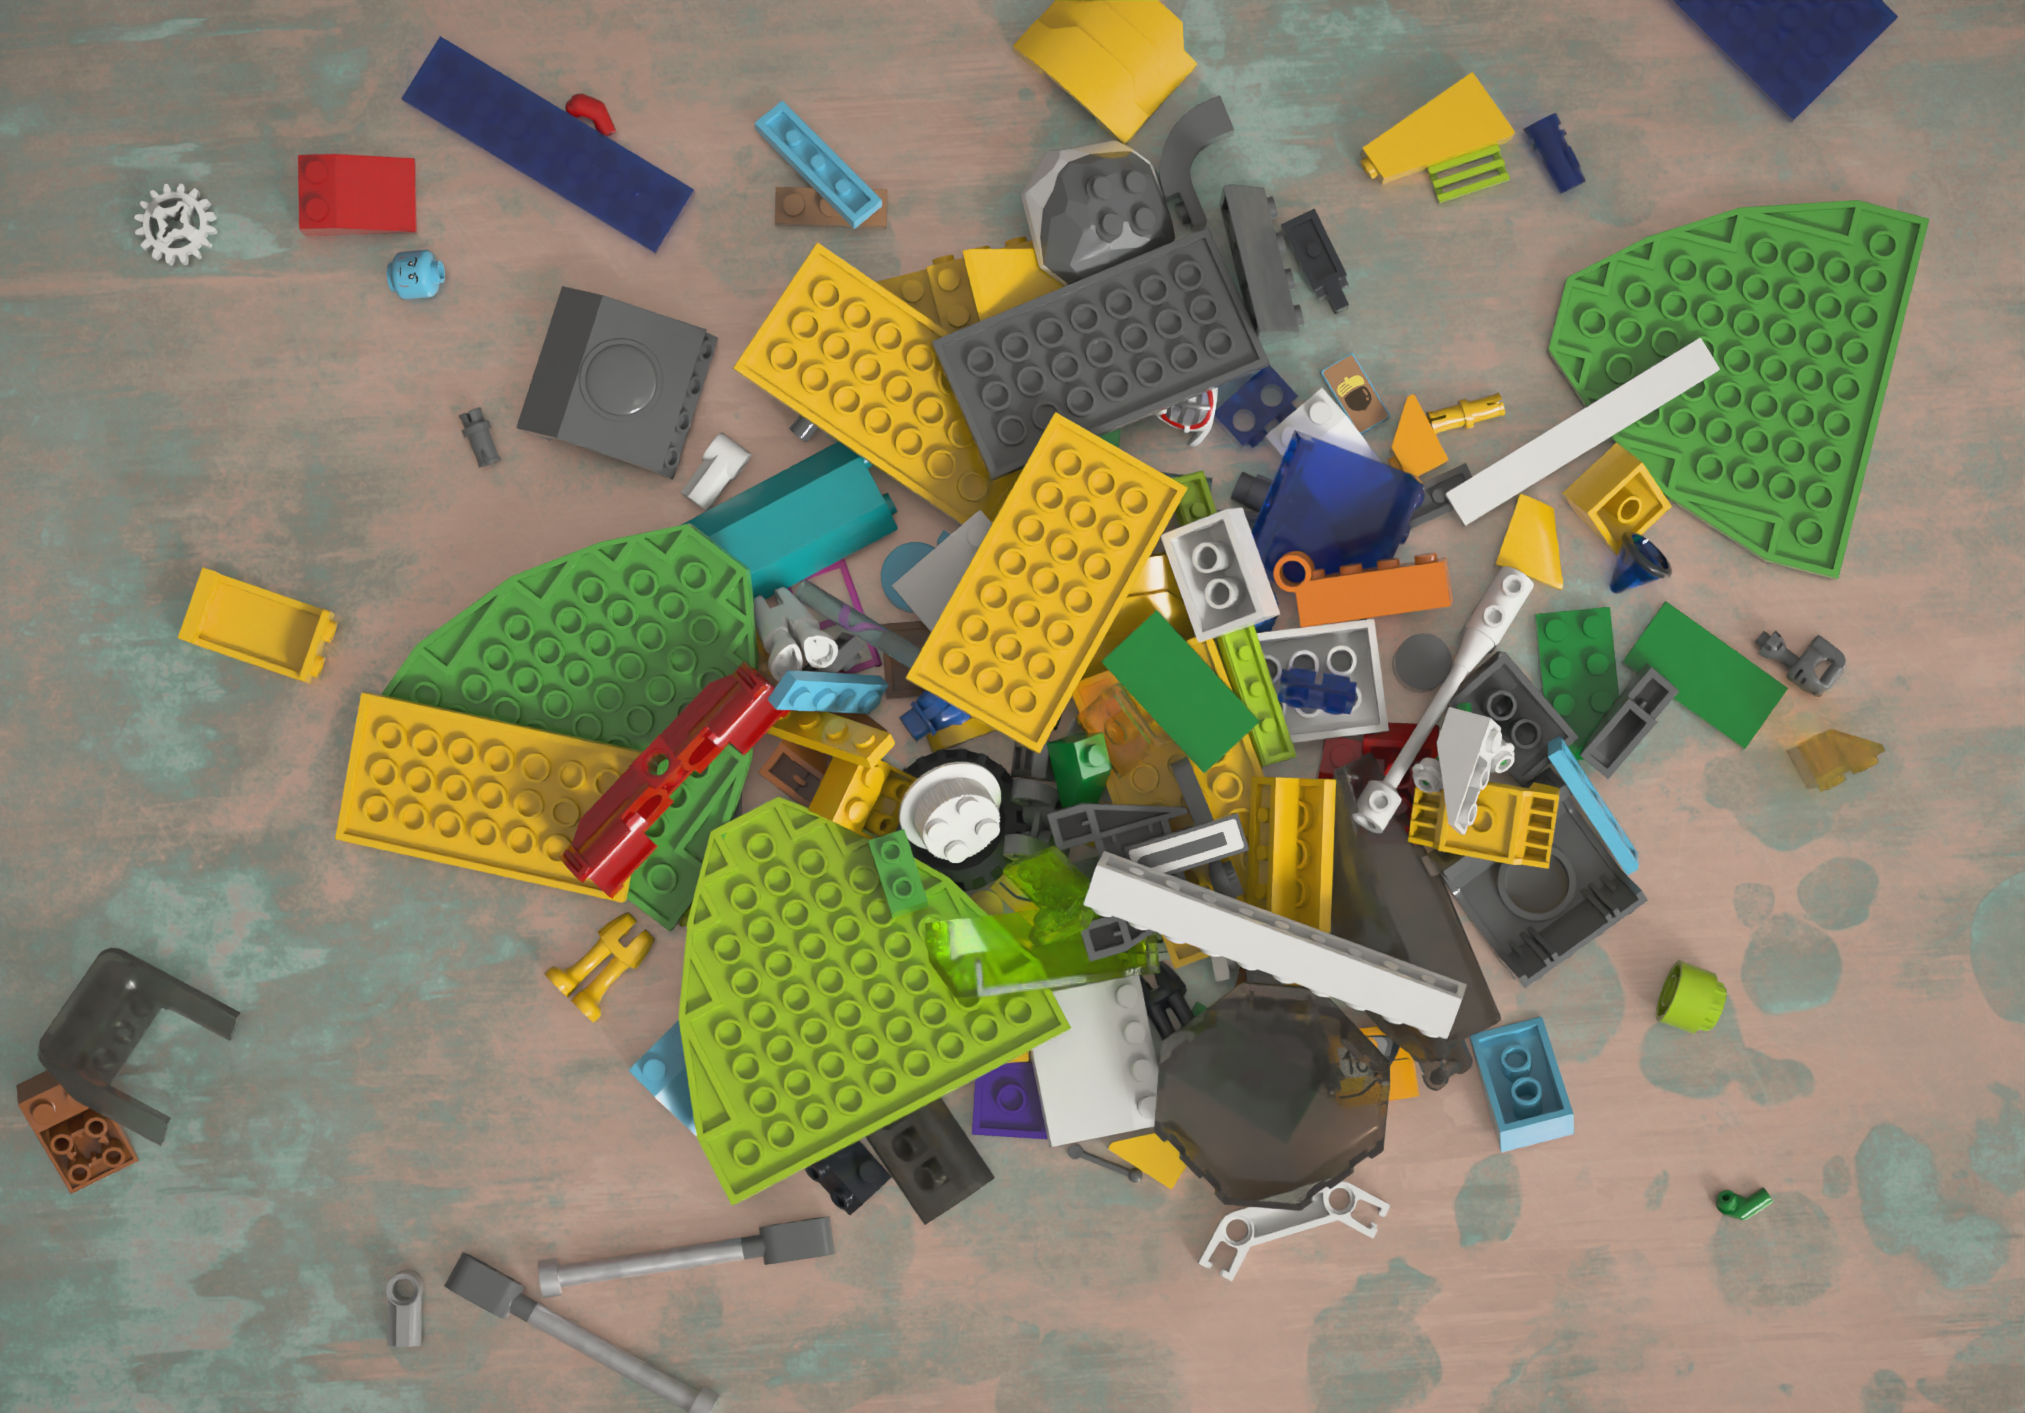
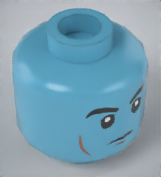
(415, 274)

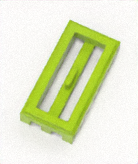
(1498, 164)

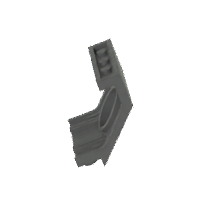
(617, 380)
(1537, 913)

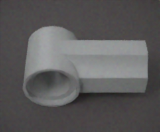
(405, 1313)

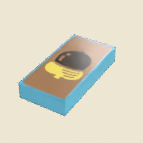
(1355, 394)

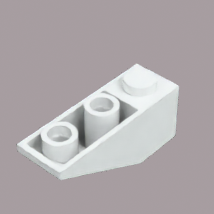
(1464, 762)

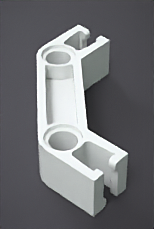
(1270, 1224)

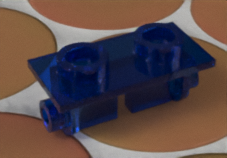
(1333, 696)

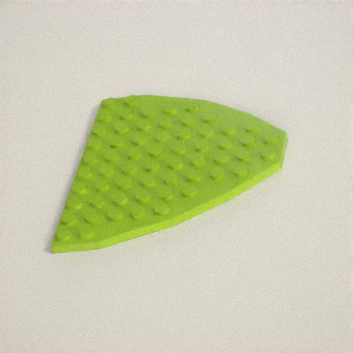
(816, 1007)

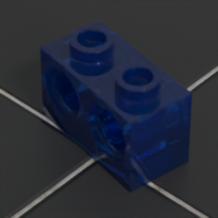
(1249, 401)

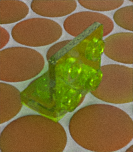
(1056, 890)

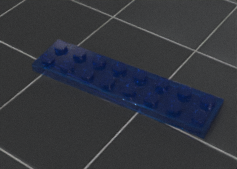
(548, 145)

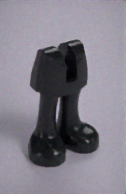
(1169, 994)

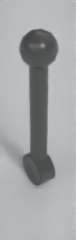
(1076, 1152)

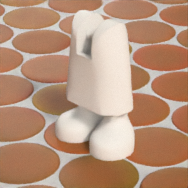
(788, 629)

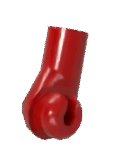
(591, 108)

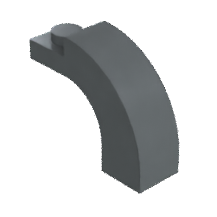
(1189, 136)

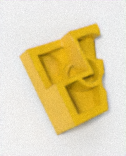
(1532, 543)

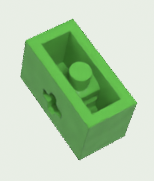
(898, 873)

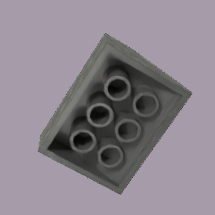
(1259, 264)

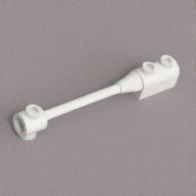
(1480, 637)

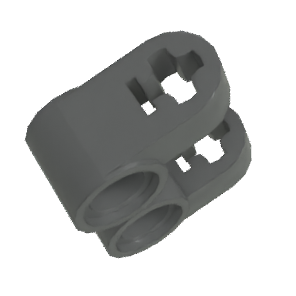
(1036, 801)

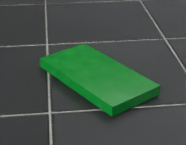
(1708, 673)
(1180, 691)

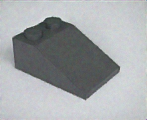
(1517, 706)

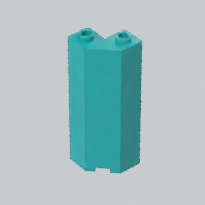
(801, 519)

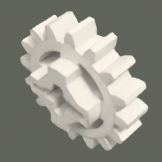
(182, 211)

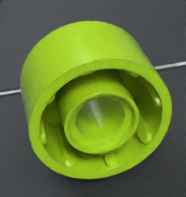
(1691, 998)

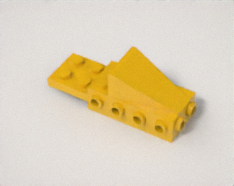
(975, 286)

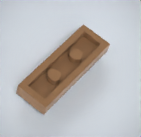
(809, 209)

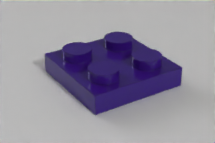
(1008, 1103)

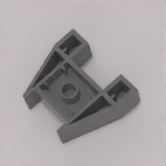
(1111, 829)

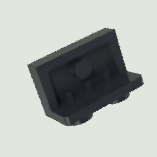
(849, 1176)

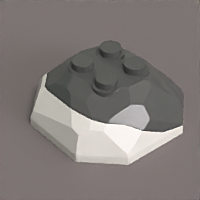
(1094, 209)

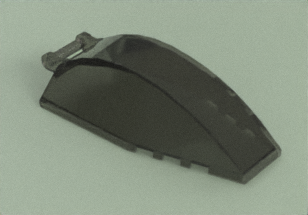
(1397, 908)

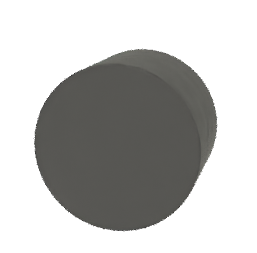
(1422, 663)

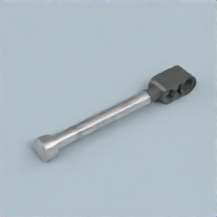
(775, 1244)
(504, 1295)

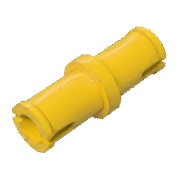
(1466, 413)

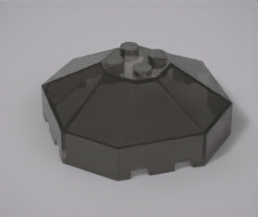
(1272, 1096)

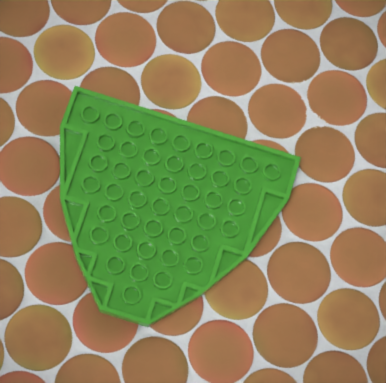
(1805, 335)
(611, 655)

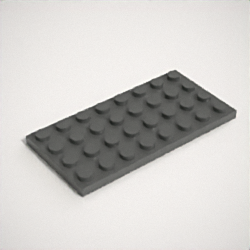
(1101, 350)

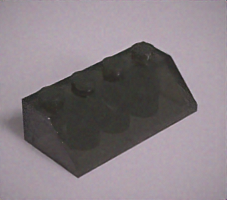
(931, 1159)

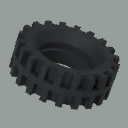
(989, 863)

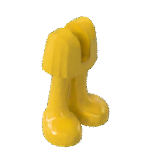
(624, 957)

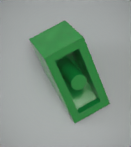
(1080, 767)

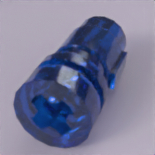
(1555, 152)

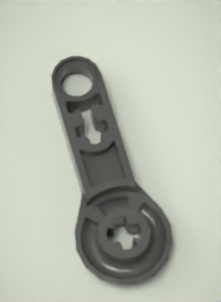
(1222, 875)

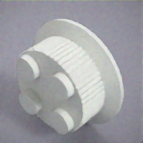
(952, 810)

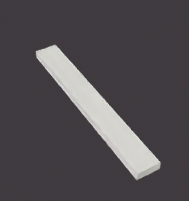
(1582, 432)

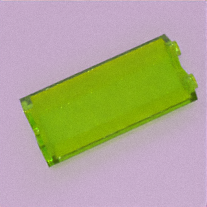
(996, 957)

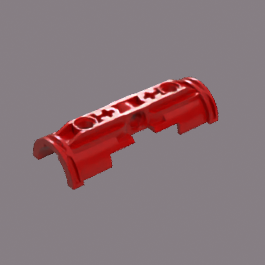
(612, 832)

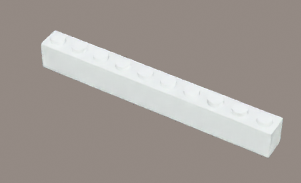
(1275, 945)

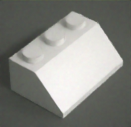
(1220, 574)

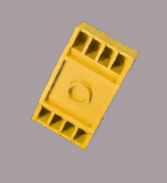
(1509, 828)

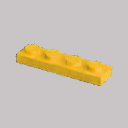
(834, 736)

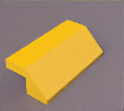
(1292, 848)

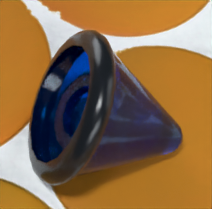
(1638, 564)

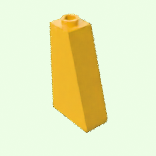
(1441, 130)

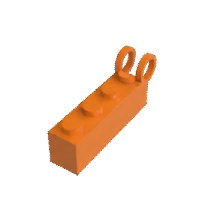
(1367, 592)

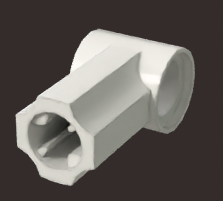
(720, 464)

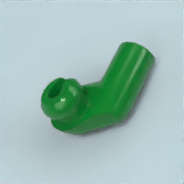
(1740, 1206)

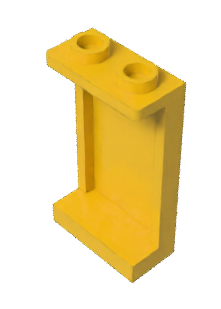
(257, 626)

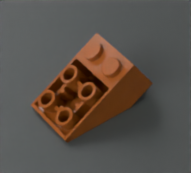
(800, 769)
(76, 1138)

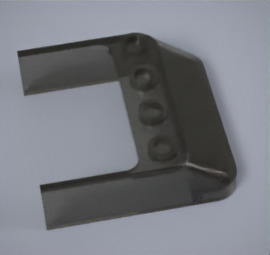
(106, 1023)

